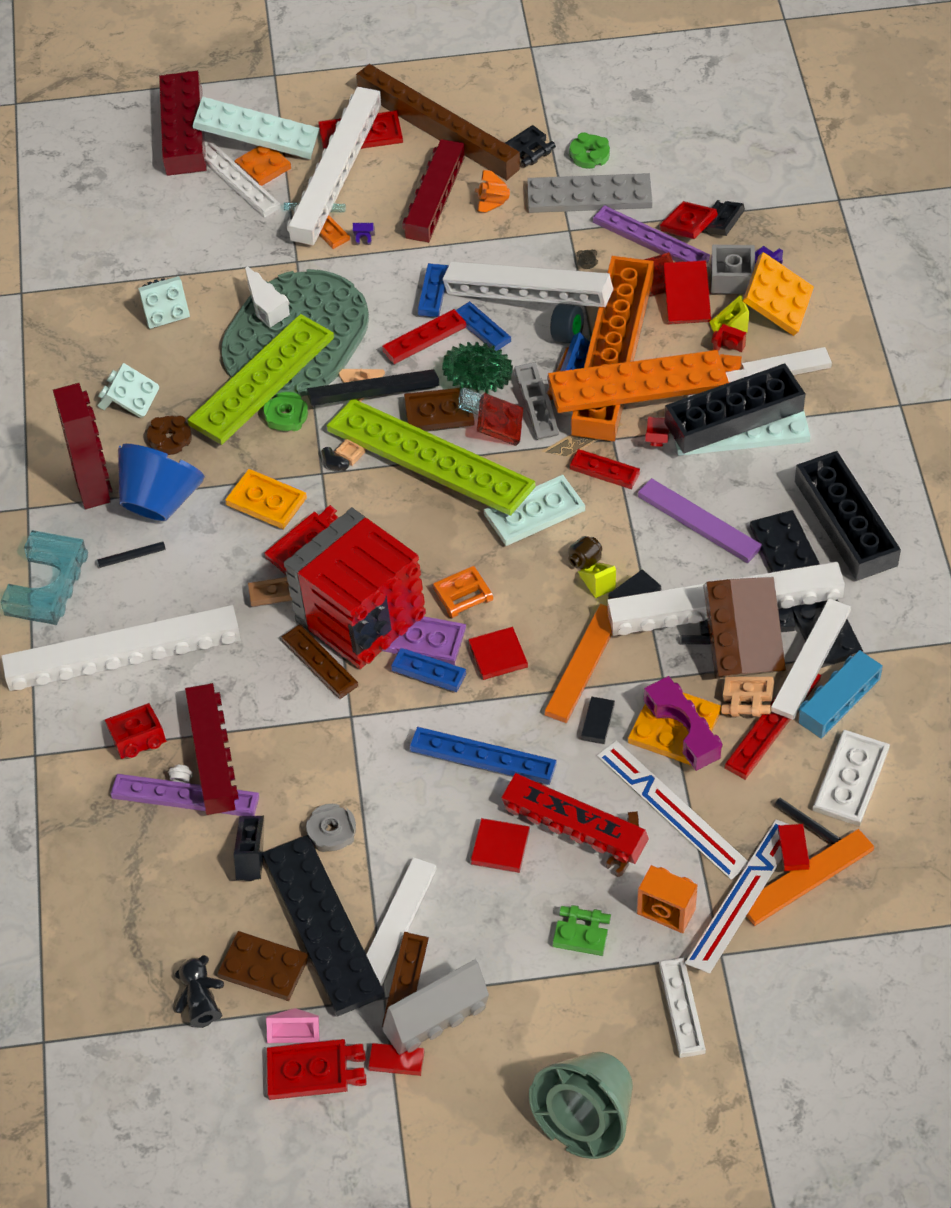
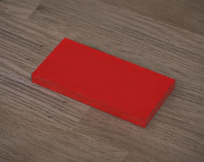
(383, 132)

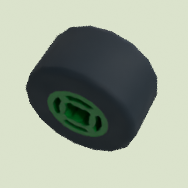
(566, 322)

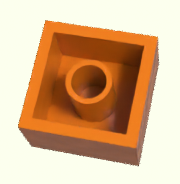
(667, 898)

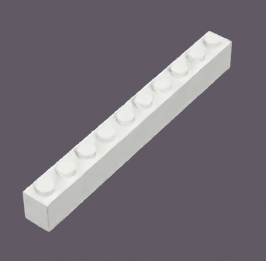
(334, 166)
(688, 605)
(120, 648)

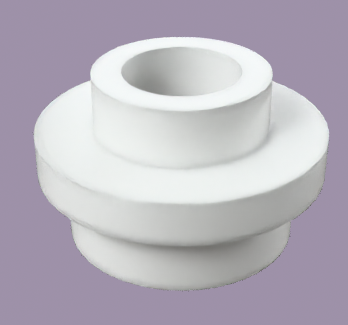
(180, 773)

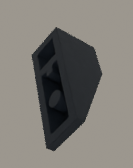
(249, 848)

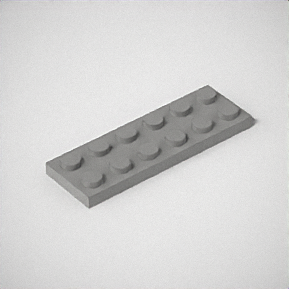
(589, 192)

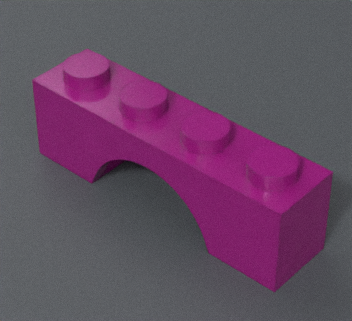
(667, 701)

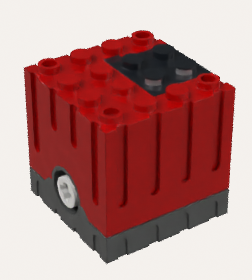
(356, 587)

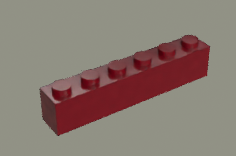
(434, 191)
(210, 749)

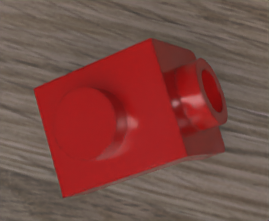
(657, 431)

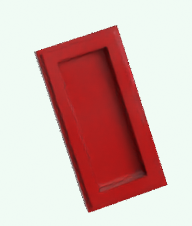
(793, 847)
(386, 1059)

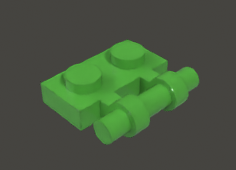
(578, 936)

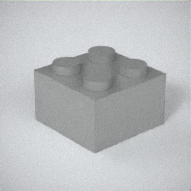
(731, 268)

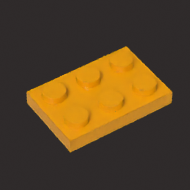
(266, 499)

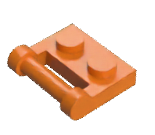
(460, 585)

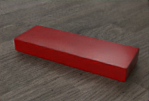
(604, 469)

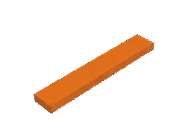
(580, 667)
(800, 882)

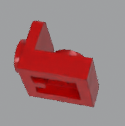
(729, 337)

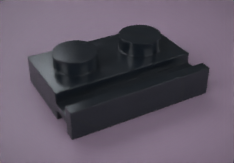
(727, 216)

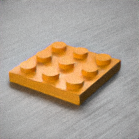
(778, 294)
(667, 735)

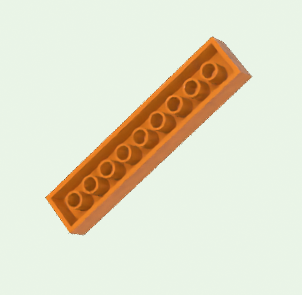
(615, 339)

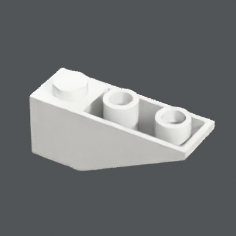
(268, 303)

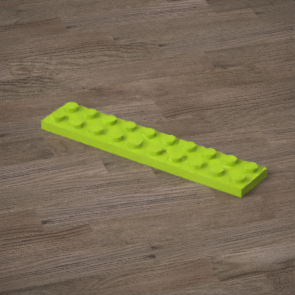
(432, 456)

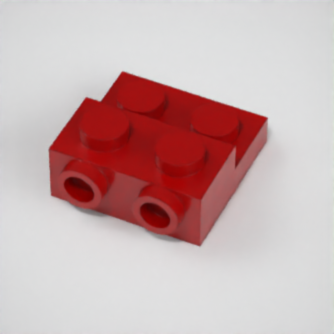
(135, 731)

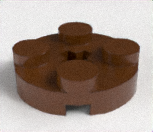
(169, 424)

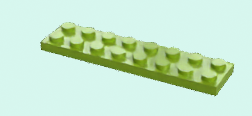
(260, 379)

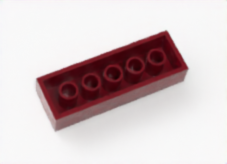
(181, 143)
(83, 445)

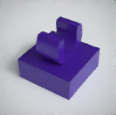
(363, 229)

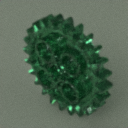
(477, 367)

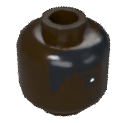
(585, 552)

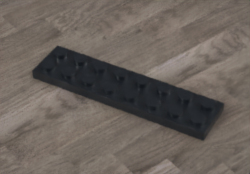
(787, 549)
(323, 925)

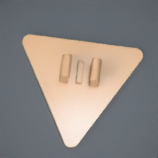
(349, 375)

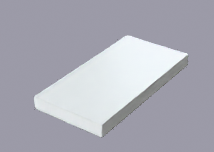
(851, 777)

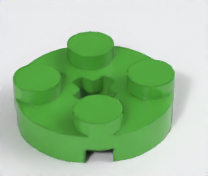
(599, 154)
(286, 421)

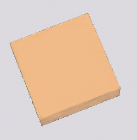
(350, 451)

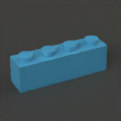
(839, 693)

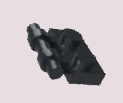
(529, 140)

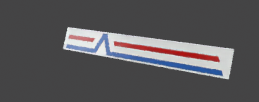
(674, 810)
(738, 902)

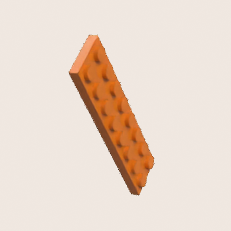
(636, 381)

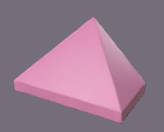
(293, 1027)

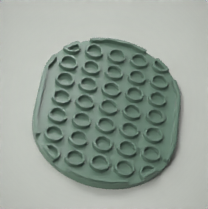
(318, 296)

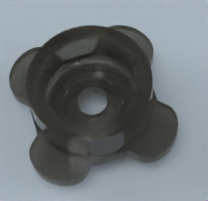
(587, 258)

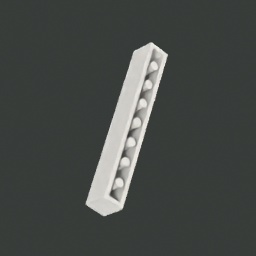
(528, 284)

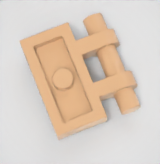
(747, 689)

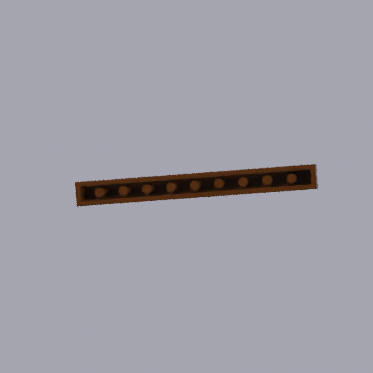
(441, 122)

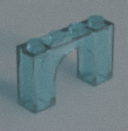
(48, 602)

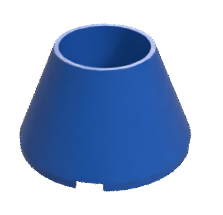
(153, 483)

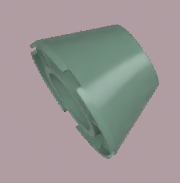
(583, 1103)

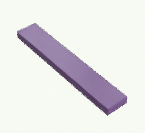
(647, 236)
(699, 520)
(175, 794)

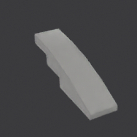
(536, 400)

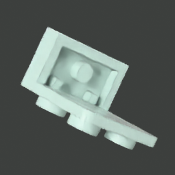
(128, 390)

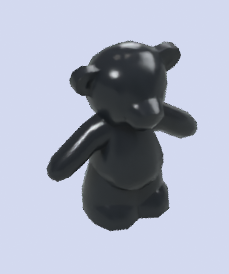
(197, 994)

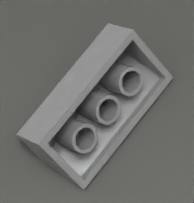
(436, 1008)

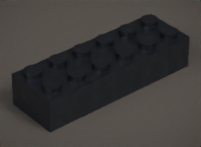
(734, 408)
(847, 515)

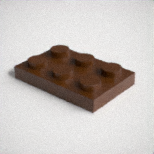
(436, 410)
(263, 965)

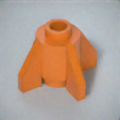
(493, 192)

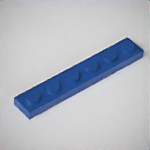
(483, 755)

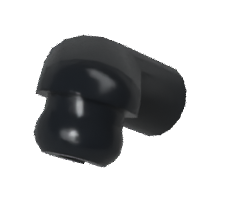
(334, 462)

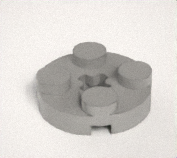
(331, 840)

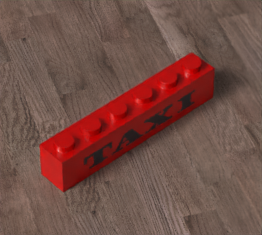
(575, 819)

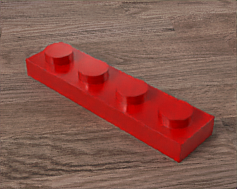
(424, 336)

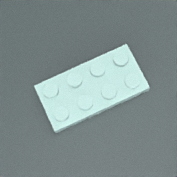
(542, 508)

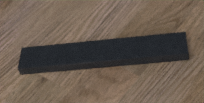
(372, 387)

